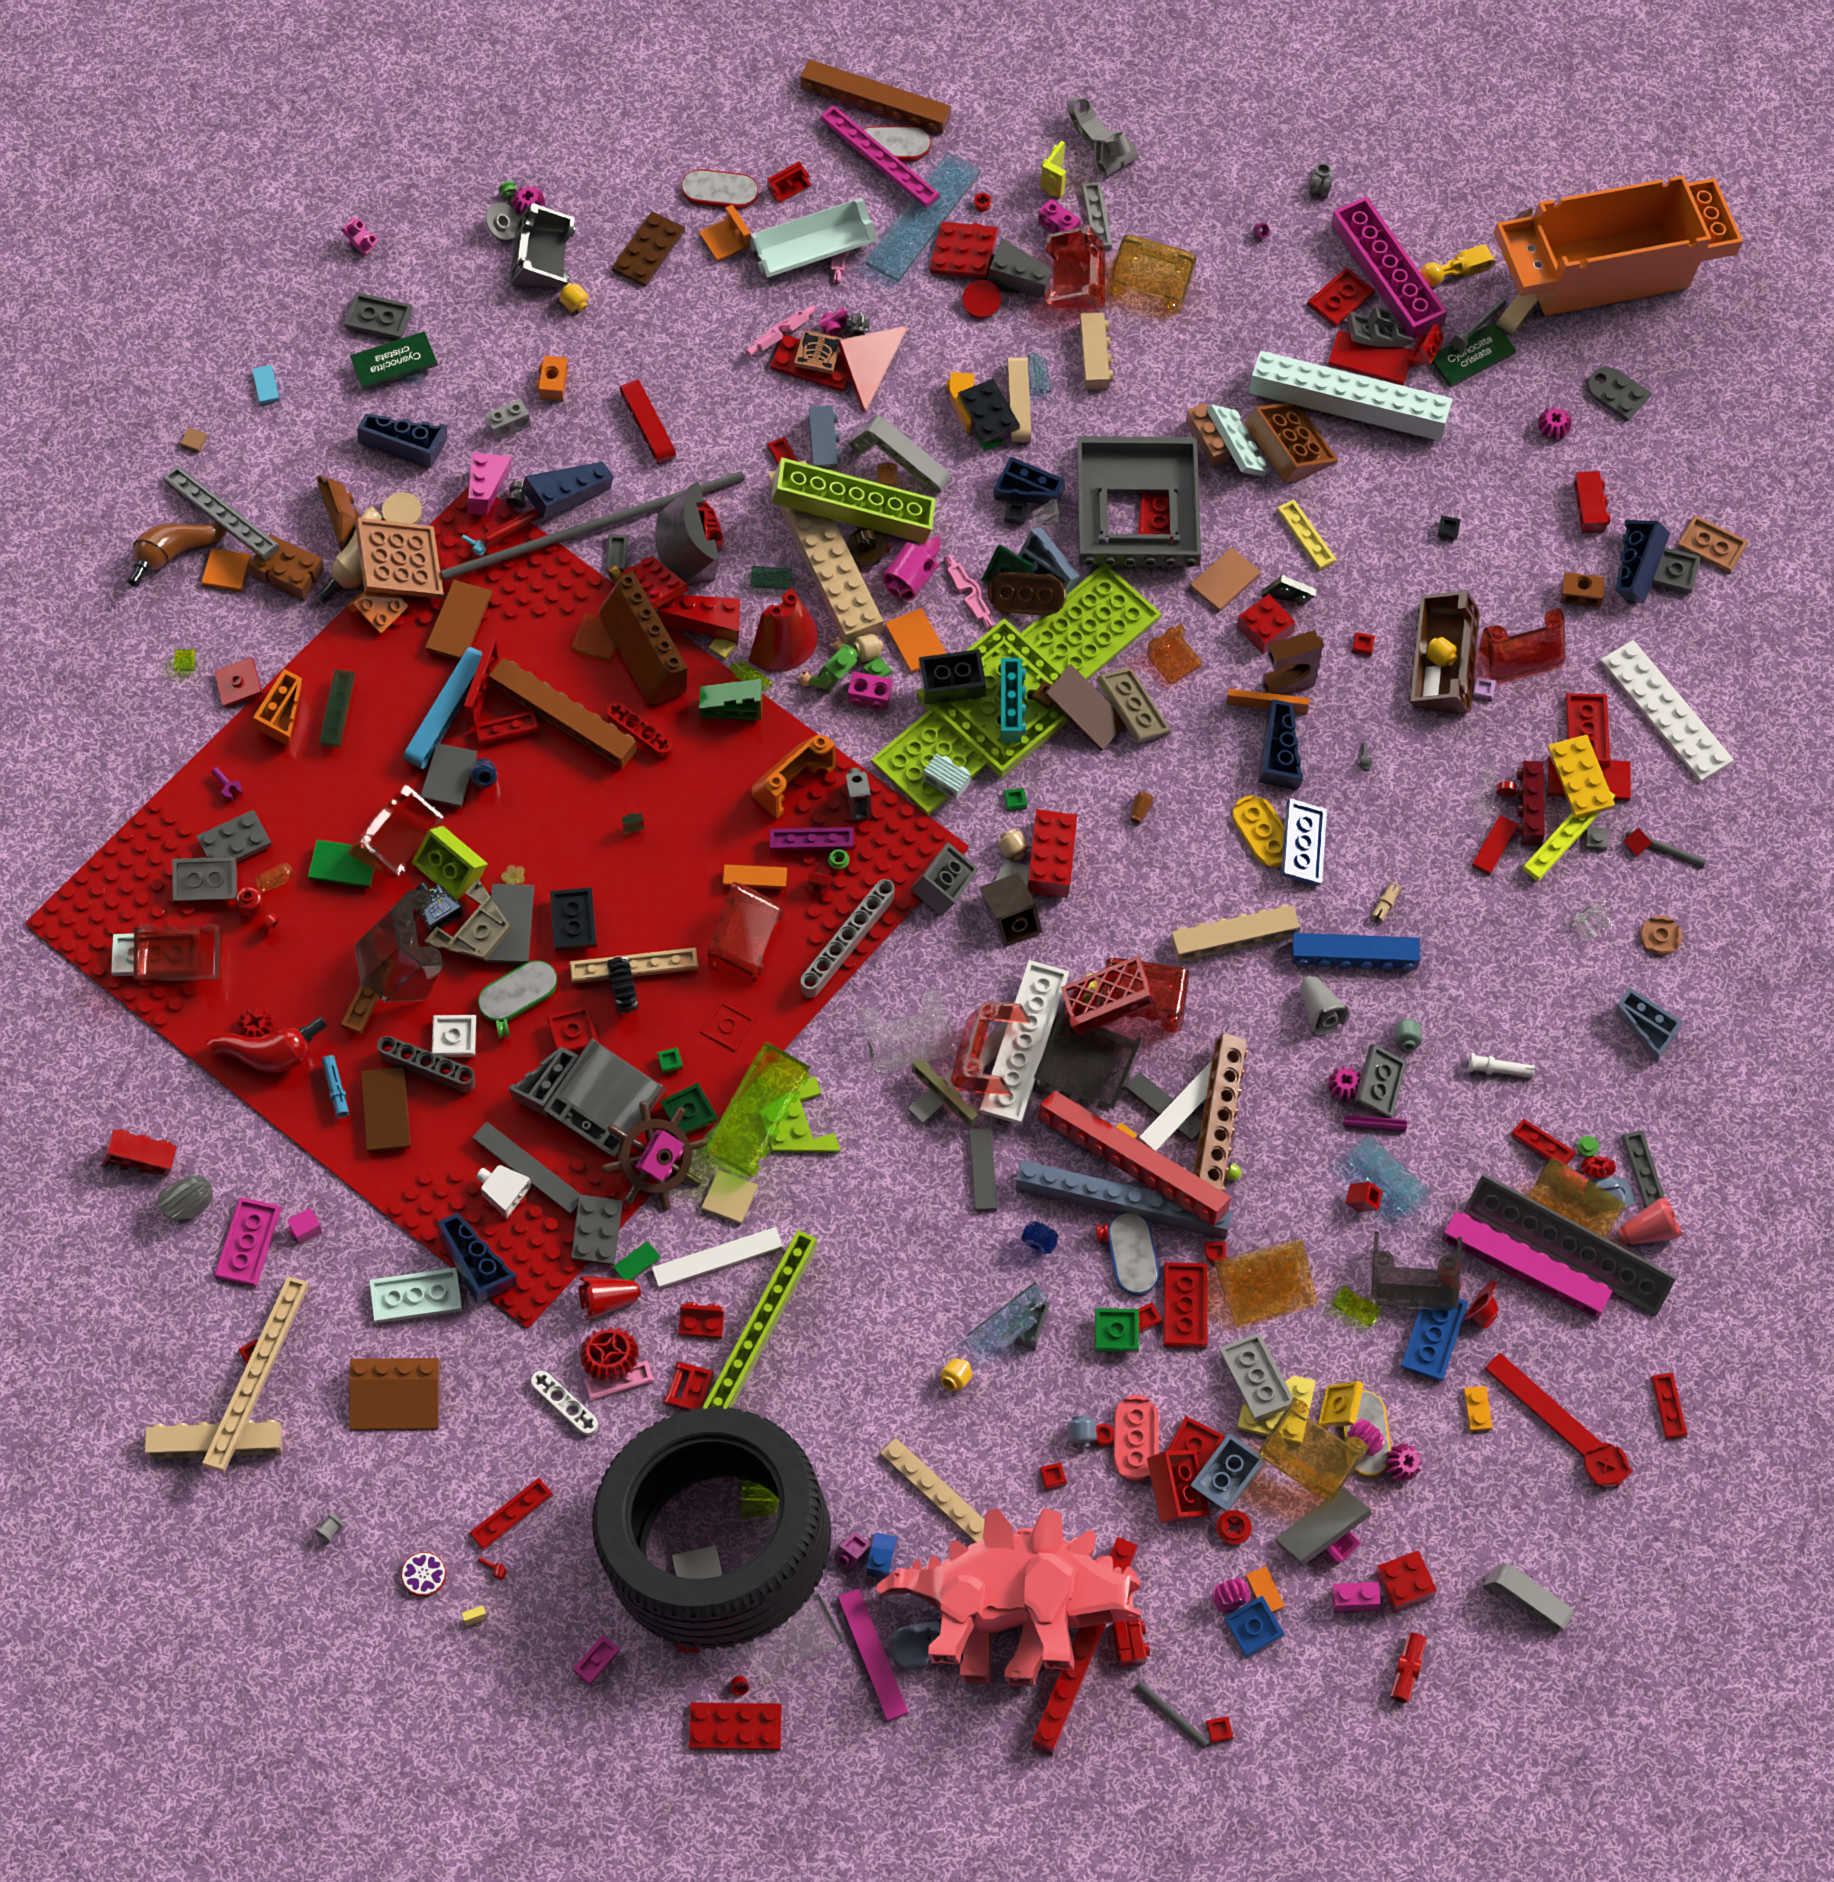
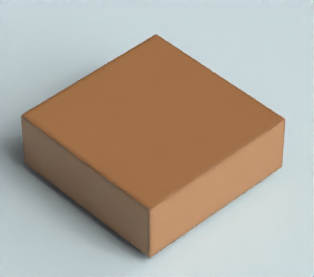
(193, 440)

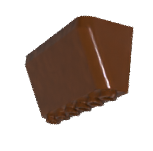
(1457, 620)
(643, 641)

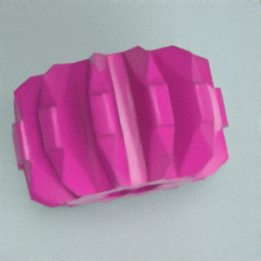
(525, 197)
(1554, 423)
(1346, 1076)
(1369, 1434)
(1403, 1462)
(1230, 1594)

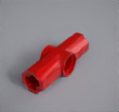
(1408, 1667)

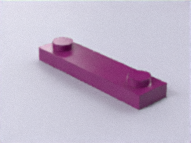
(811, 839)

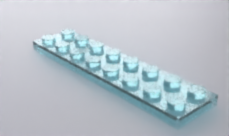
(918, 225)

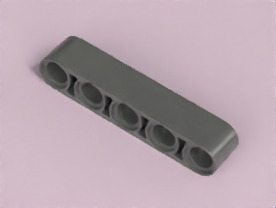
(420, 1056)

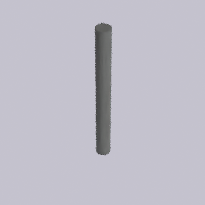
(1674, 851)
(1172, 1714)

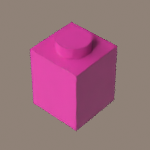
(303, 1226)

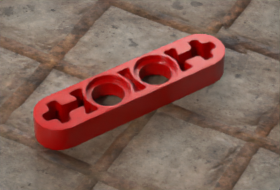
(641, 727)

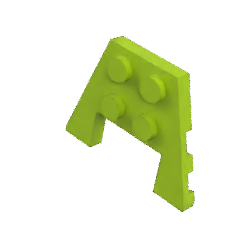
(795, 1131)

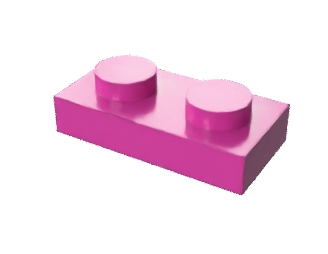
(596, 1660)

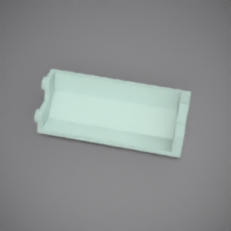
(813, 237)

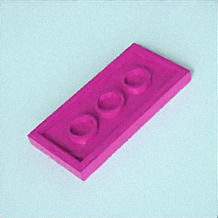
(247, 1242)

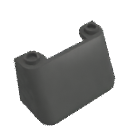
(541, 248)

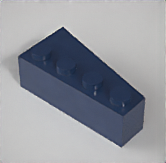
(403, 438)
(566, 487)
(1640, 558)
(1280, 752)
(477, 1264)

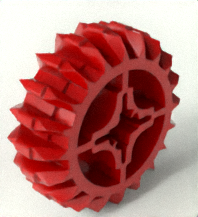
(605, 1347)

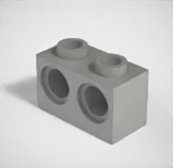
(507, 420)

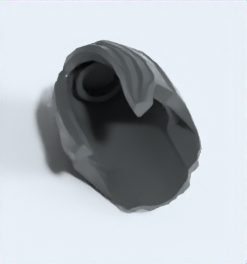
(185, 1198)

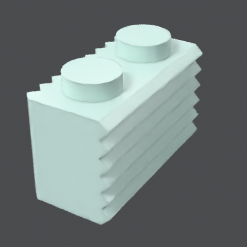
(946, 776)

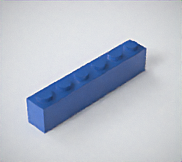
(1355, 950)

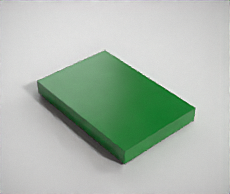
(335, 865)

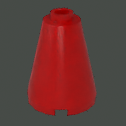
(606, 1295)

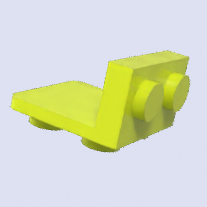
(1052, 175)

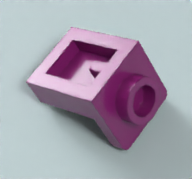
(852, 1551)

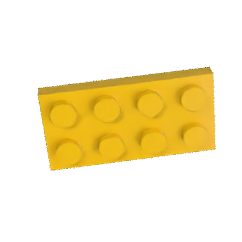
(1581, 776)

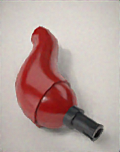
(270, 1052)

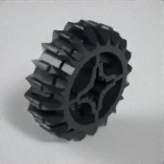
(622, 985)

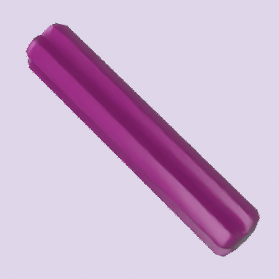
(1375, 1123)

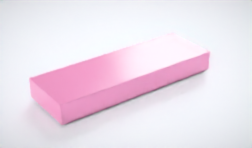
(640, 1376)

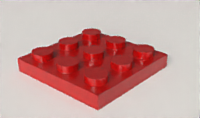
(964, 250)

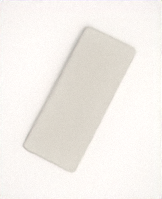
(1431, 681)

